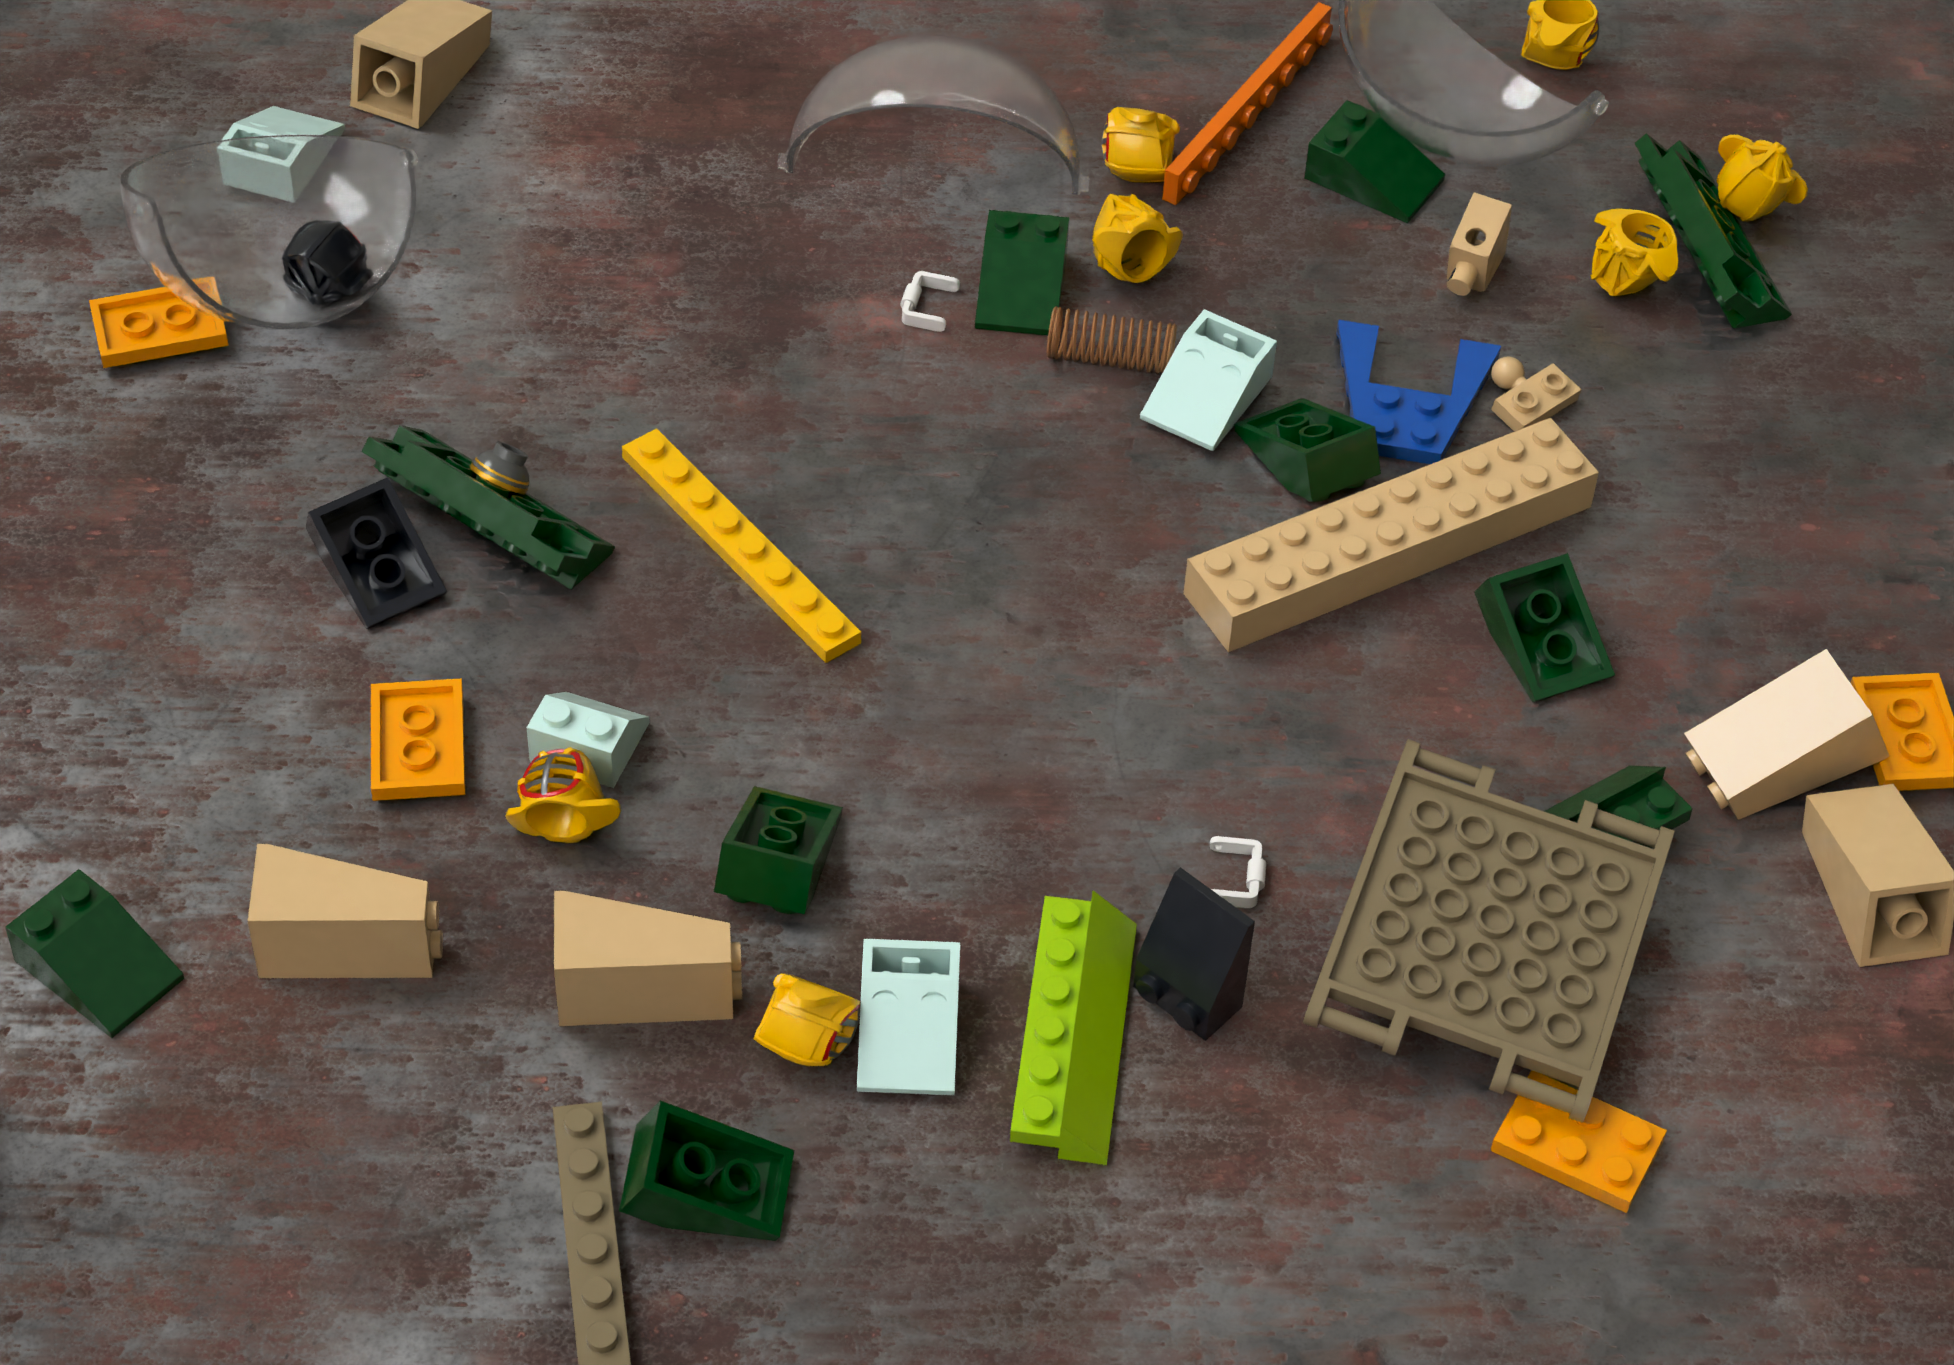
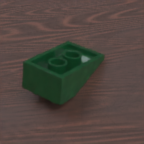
(1371, 163)
(1021, 271)
(1312, 448)
(1544, 627)
(776, 850)
(92, 954)
(705, 1176)

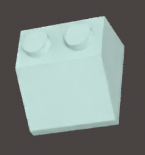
(595, 728)

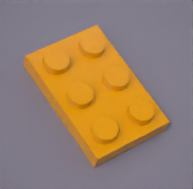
(151, 327)
(1915, 729)
(417, 739)
(1598, 1157)

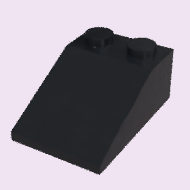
(374, 553)
(1195, 956)

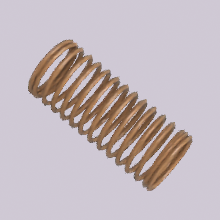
(1055, 331)

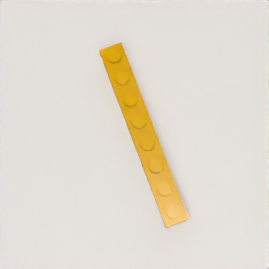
(742, 546)

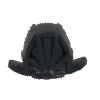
(325, 262)

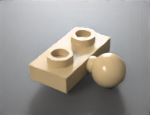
(1530, 398)

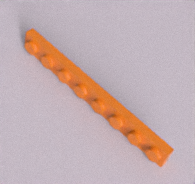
(1245, 105)

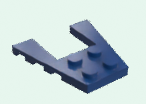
(1410, 421)

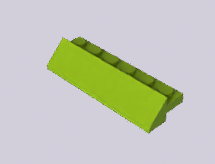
(1074, 1029)

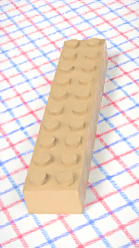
(1389, 534)

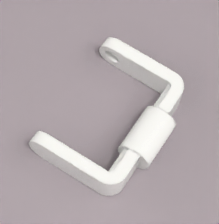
(912, 295)
(1255, 872)

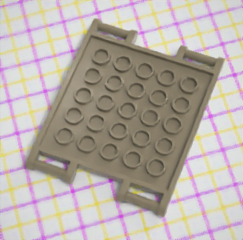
(1492, 927)

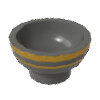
(503, 467)

